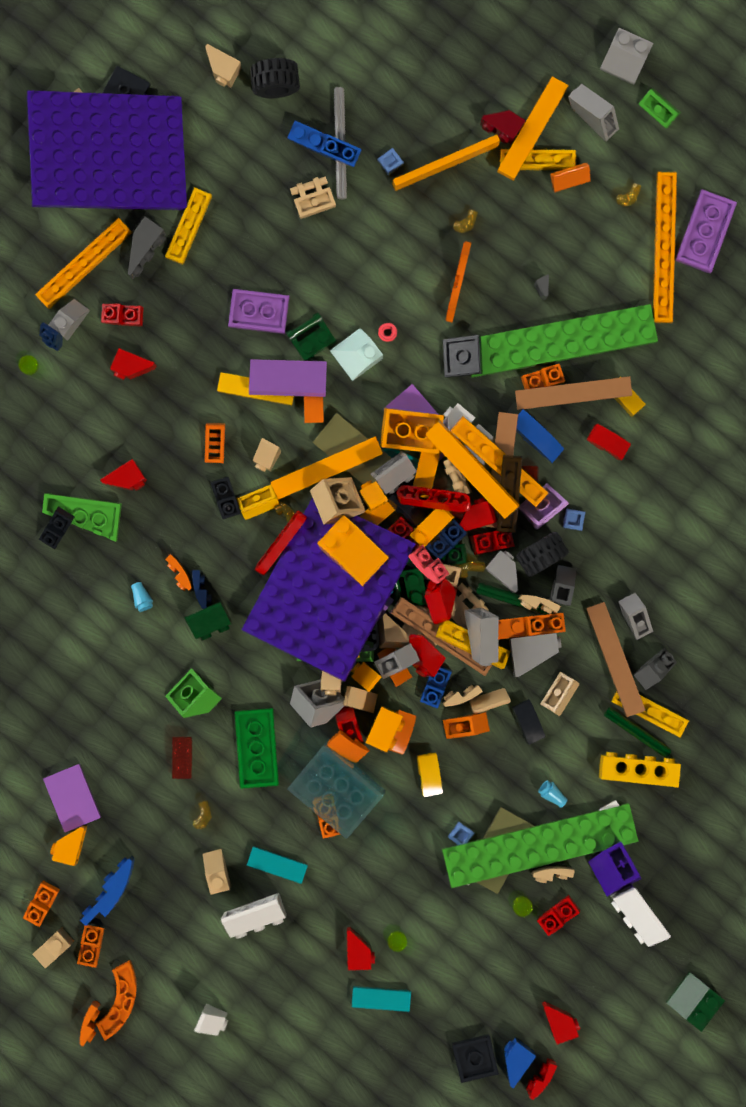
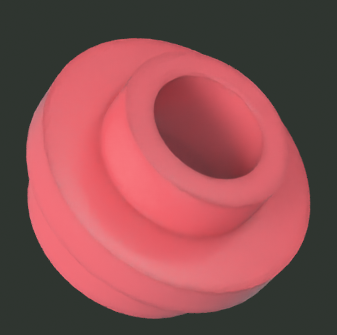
(387, 326)

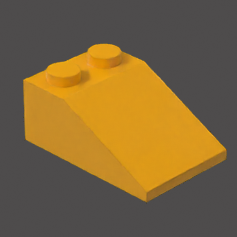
(407, 430)
(352, 550)

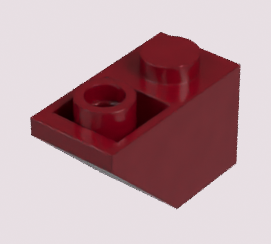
(504, 124)

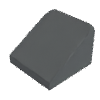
(542, 286)

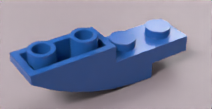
(324, 144)
(115, 887)

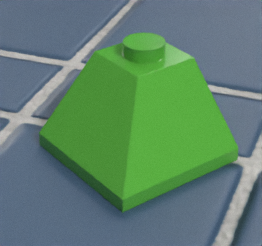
(193, 695)

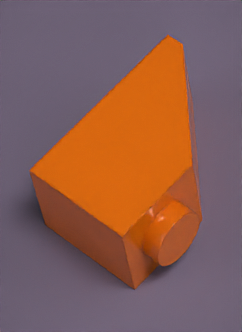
(466, 725)

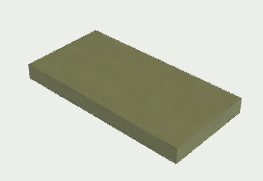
(342, 435)
(502, 823)

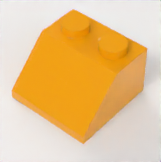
(385, 729)

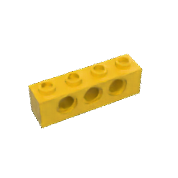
(669, 777)

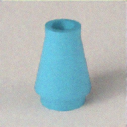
(141, 597)
(551, 793)

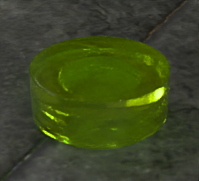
(28, 365)
(522, 906)
(397, 941)

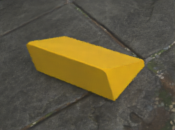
(631, 404)
(257, 502)

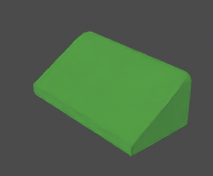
(659, 108)

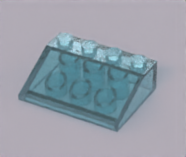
(336, 790)

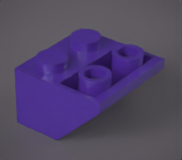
(614, 869)

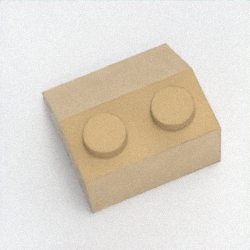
(337, 498)

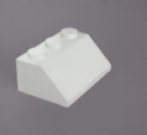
(254, 916)
(639, 916)

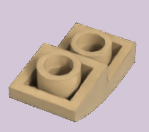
(534, 601)
(455, 698)
(360, 699)
(546, 873)

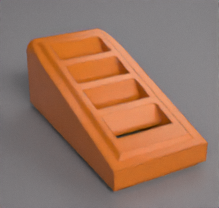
(215, 426)

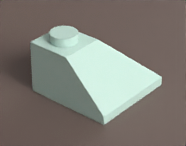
(357, 354)

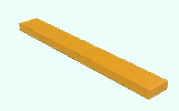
(664, 247)

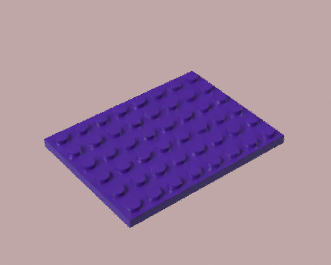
(106, 151)
(316, 606)

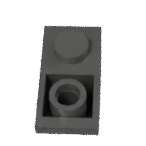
(563, 585)
(655, 669)

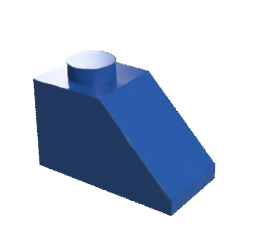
(517, 1059)

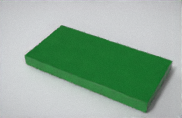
(256, 748)

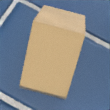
(391, 634)

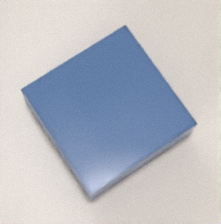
(390, 161)
(574, 519)
(461, 834)

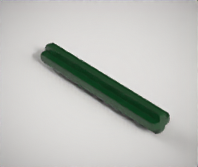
(504, 596)
(637, 732)

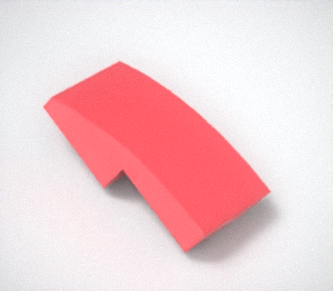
(430, 568)

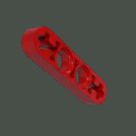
(434, 496)
(280, 542)

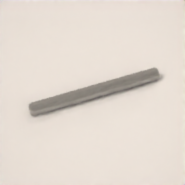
(339, 105)

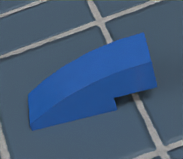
(538, 436)

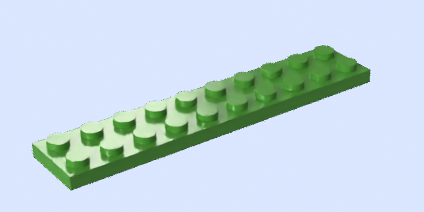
(567, 339)
(539, 845)

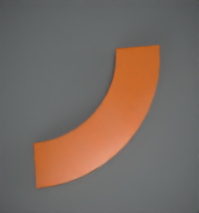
(458, 281)
(125, 998)

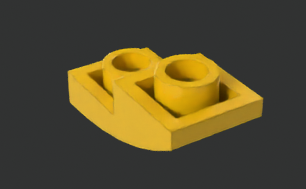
(430, 774)

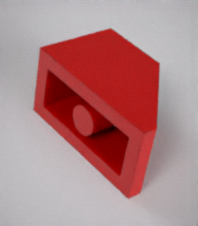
(130, 365)
(126, 476)
(478, 515)
(440, 600)
(428, 655)
(348, 723)
(358, 952)
(561, 1023)

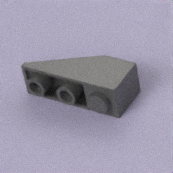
(145, 240)

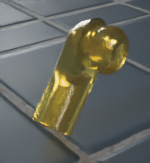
(629, 198)
(466, 224)
(284, 508)
(471, 566)
(205, 816)

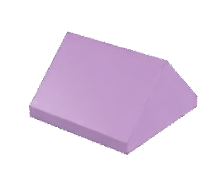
(545, 510)

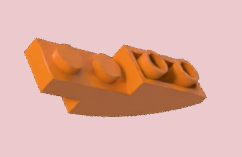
(531, 626)

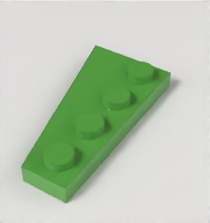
(90, 514)

